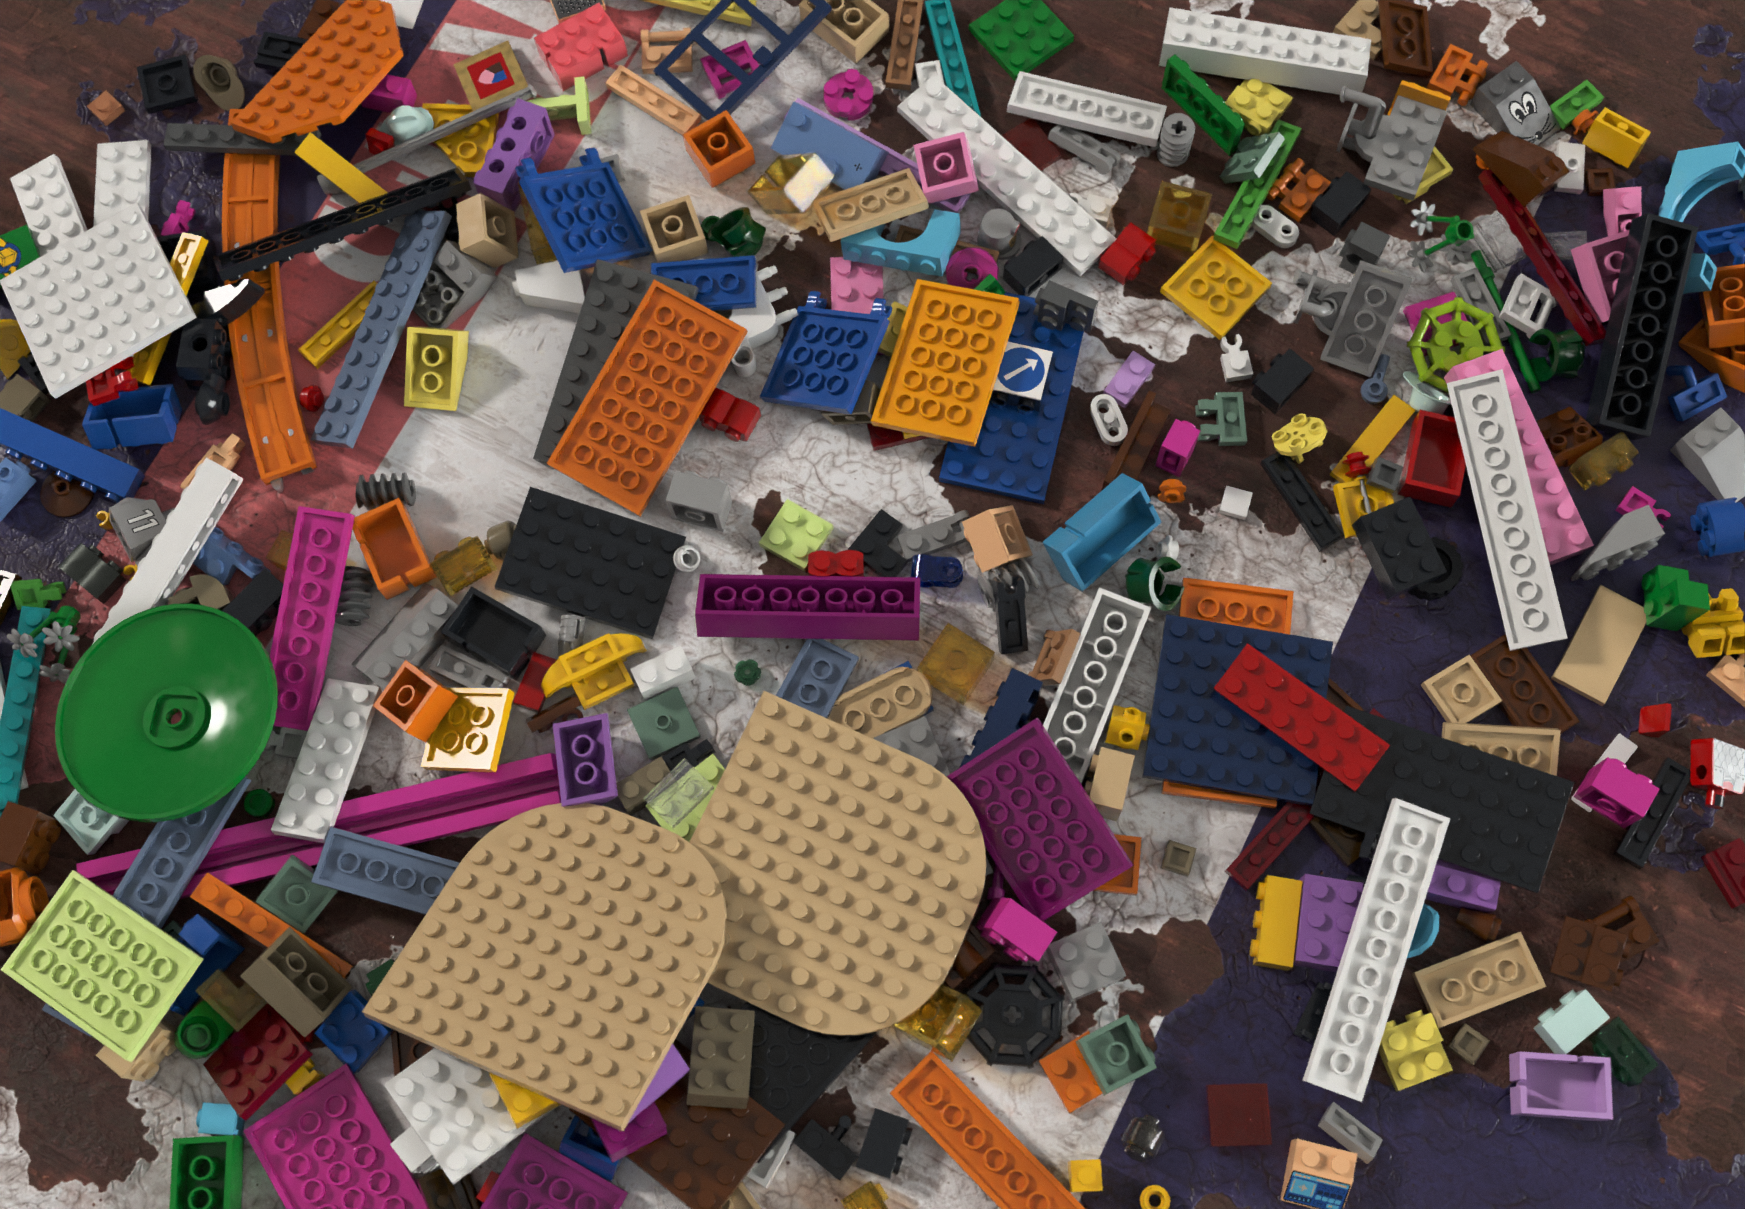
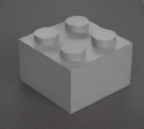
(699, 500)
(1085, 962)

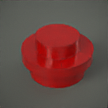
(311, 398)

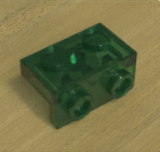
(1627, 1054)

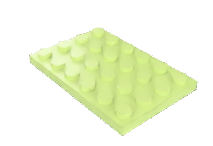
(102, 965)

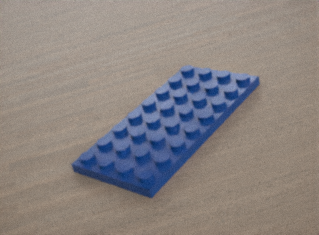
(1016, 445)

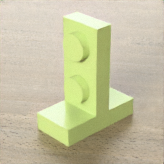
(569, 106)

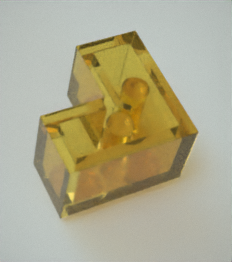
(232, 1002)

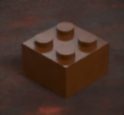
(26, 837)

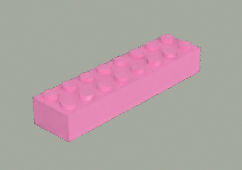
(1558, 516)

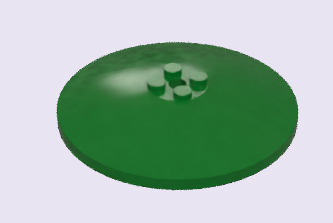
(121, 701)

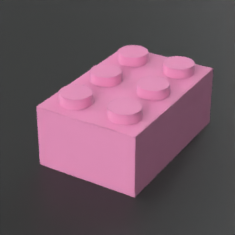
(1599, 270)

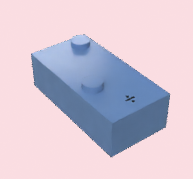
(843, 151)

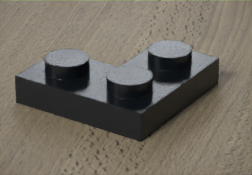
(874, 545)

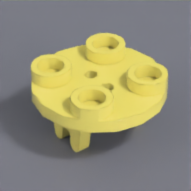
(1299, 436)

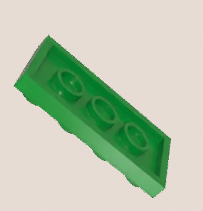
(1202, 104)

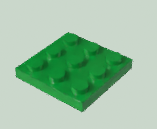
(1021, 34)

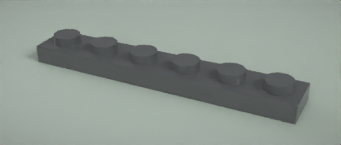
(226, 140)

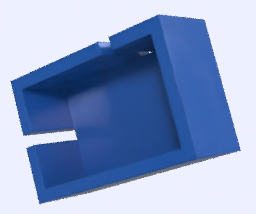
(134, 418)
(213, 945)

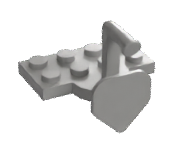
(1393, 144)
(1354, 314)

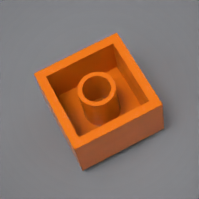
(719, 148)
(415, 701)

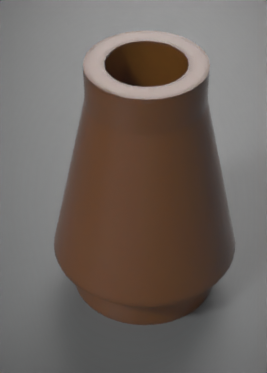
(1480, 923)

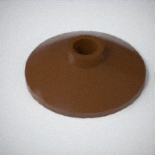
(65, 503)

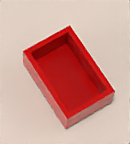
(1433, 460)

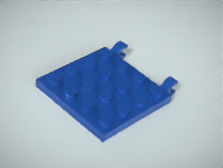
(583, 213)
(826, 356)

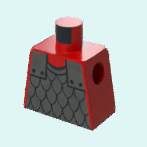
(1717, 769)

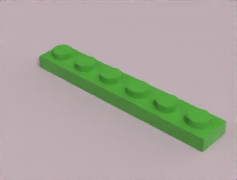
(1254, 191)

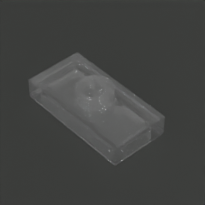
(1565, 241)

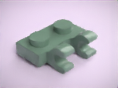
(1230, 419)

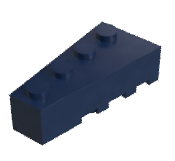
(1010, 713)

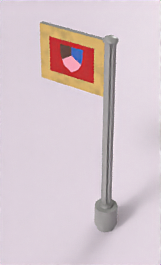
(491, 85)

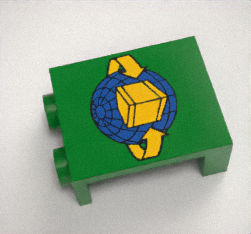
(16, 250)

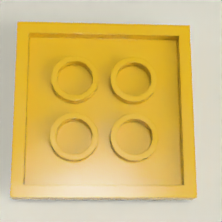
(1216, 287)
(470, 732)

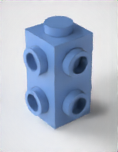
(13, 484)

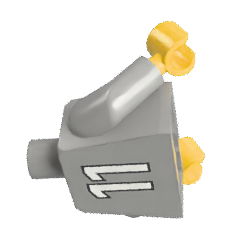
(136, 526)

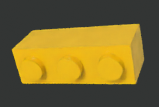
(1276, 922)

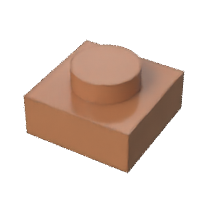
(106, 108)

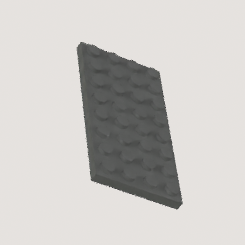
(605, 313)

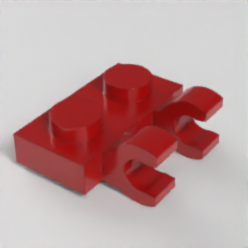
(106, 385)

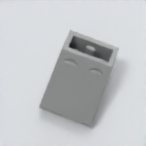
(452, 286)
(1626, 539)

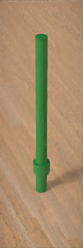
(1514, 341)

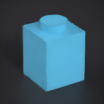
(219, 1120)

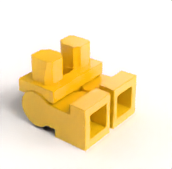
(1718, 628)

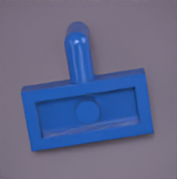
(1722, 240)
(1696, 395)

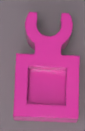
(178, 222)
(1636, 499)

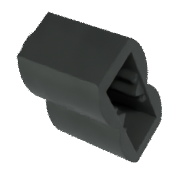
(92, 572)

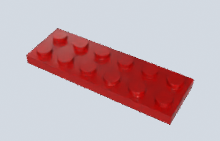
(1301, 717)

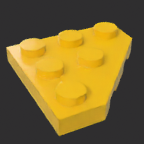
(469, 145)

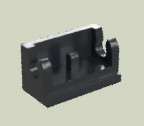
(1313, 1013)

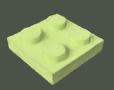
(795, 534)

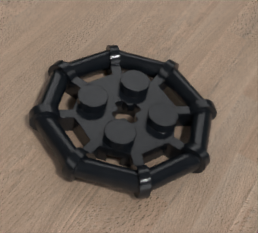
(1026, 1004)

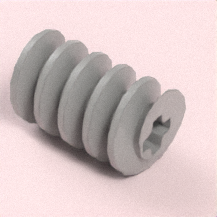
(1175, 140)
(1024, 569)

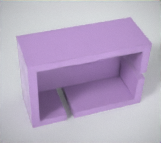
(1558, 1089)

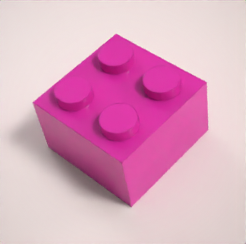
(1617, 792)
(1015, 929)

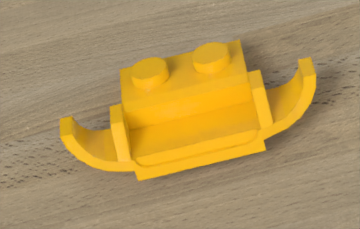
(594, 669)

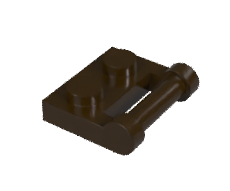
(440, 1192)

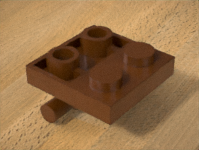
(1568, 436)

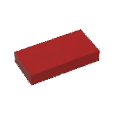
(530, 692)

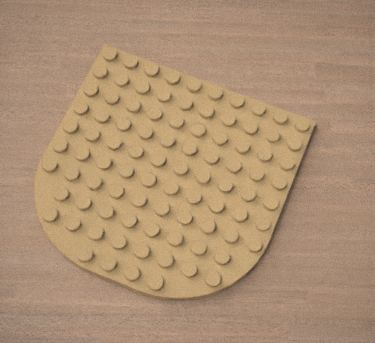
(837, 873)
(563, 956)

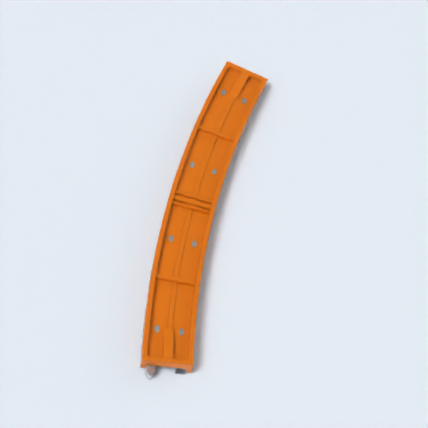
(259, 334)

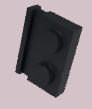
(276, 50)

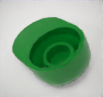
(201, 1032)

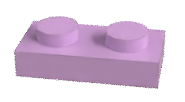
(1129, 379)

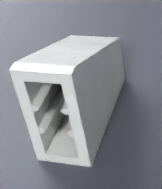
(550, 287)

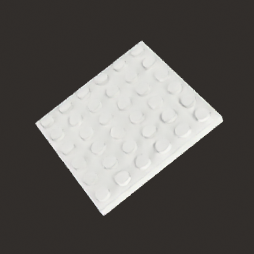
(96, 300)

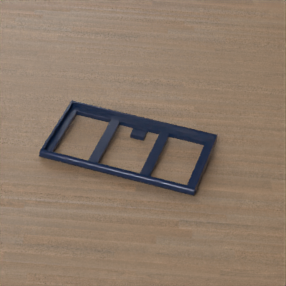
(767, 60)

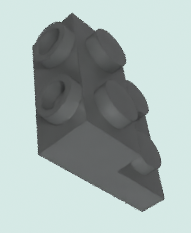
(1063, 305)

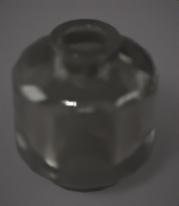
(1143, 1138)

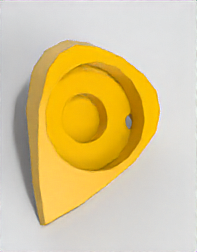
(12, 346)

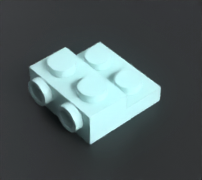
(87, 823)

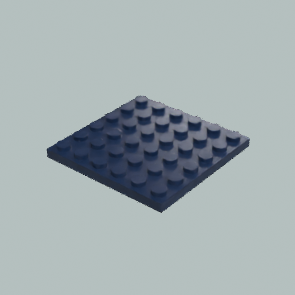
(1208, 740)

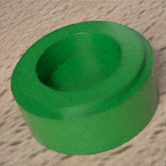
(259, 803)

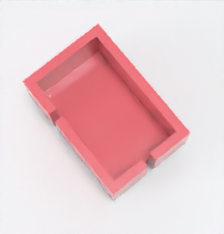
(574, 46)

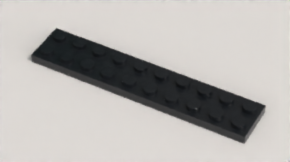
(337, 225)

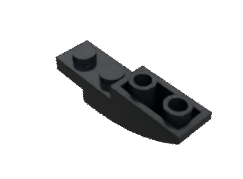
(227, 302)

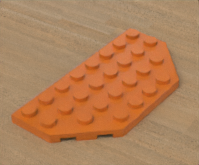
(326, 74)

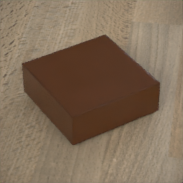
(1599, 179)

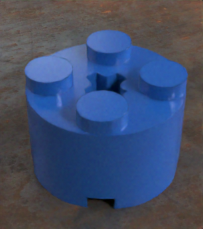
(1720, 527)

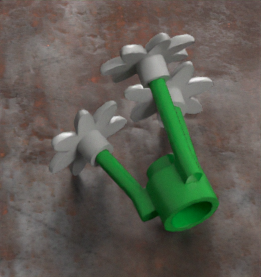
(1453, 240)
(62, 635)

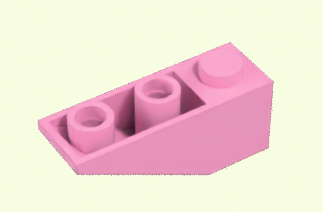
(1620, 208)

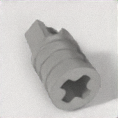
(570, 633)

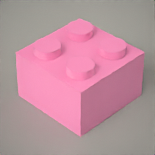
(946, 167)

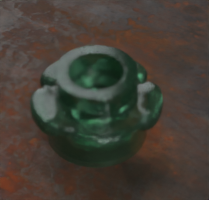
(747, 679)

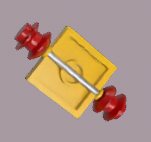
(1356, 497)

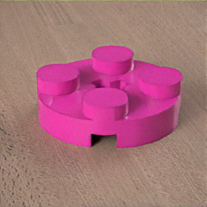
(844, 107)
(970, 258)

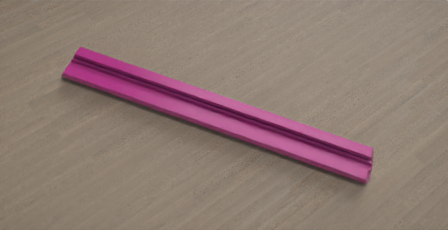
(393, 816)

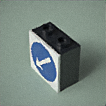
(1022, 377)

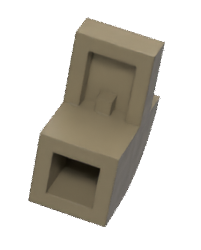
(205, 592)

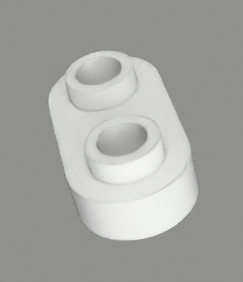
(1273, 226)
(1109, 421)

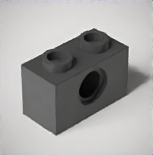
(1364, 245)

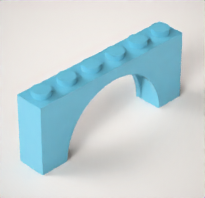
(1692, 177)

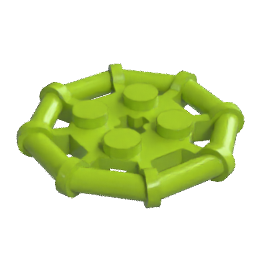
(1461, 331)

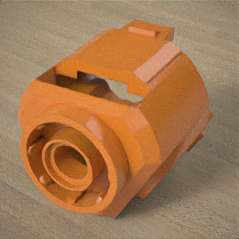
(20, 904)

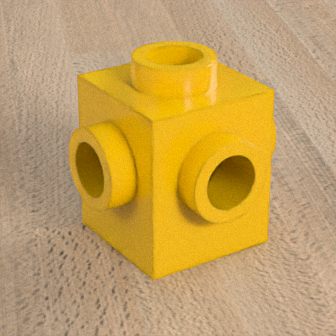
(1127, 727)

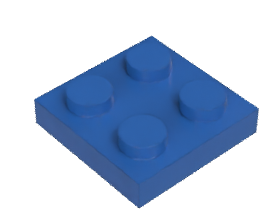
(351, 1034)

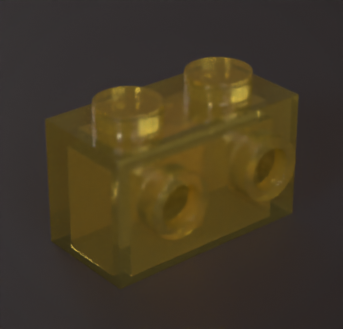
(1603, 461)

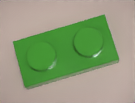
(1574, 102)

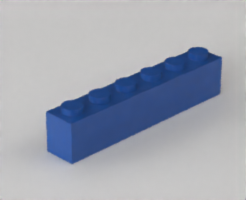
(68, 458)

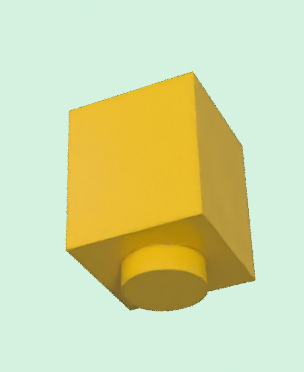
(1085, 1175)

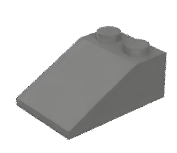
(1715, 455)

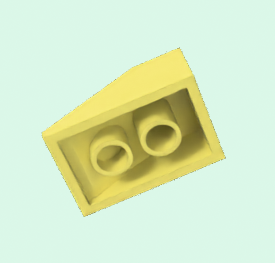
(435, 367)

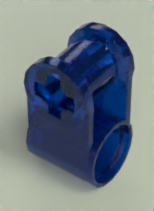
(934, 570)

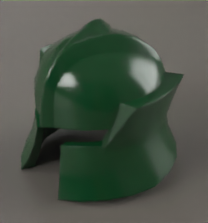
(738, 233)
(1564, 352)
(1146, 581)

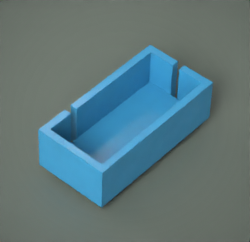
(1102, 532)

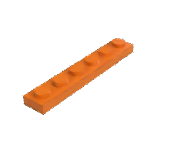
(254, 919)

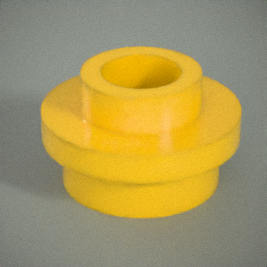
(1154, 1190)

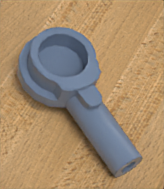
(1374, 389)

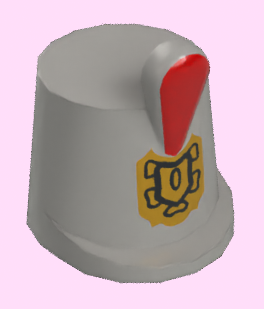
(1000, 233)

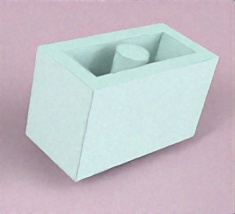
(1571, 1021)

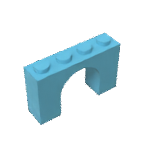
(924, 254)

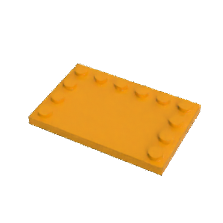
(945, 362)

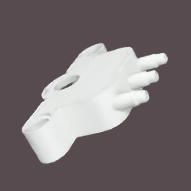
(760, 322)

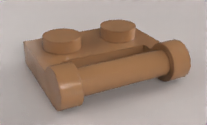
(1055, 656)

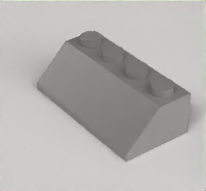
(409, 636)

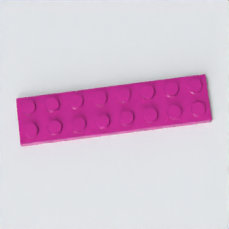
(308, 612)

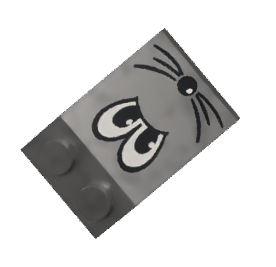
(1516, 105)

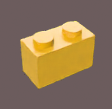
(1616, 137)

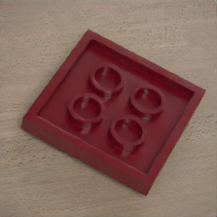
(257, 1061)

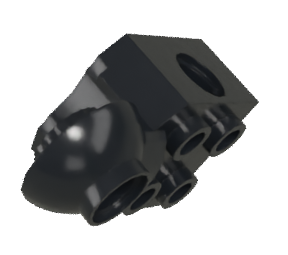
(206, 367)

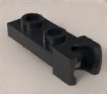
(1010, 615)

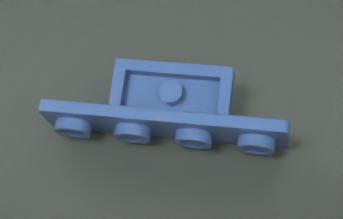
(222, 557)

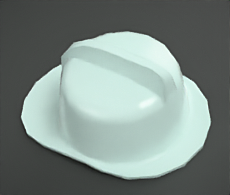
(407, 123)
(1425, 395)

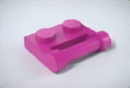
(738, 53)

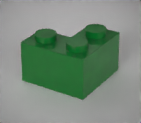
(1672, 598)

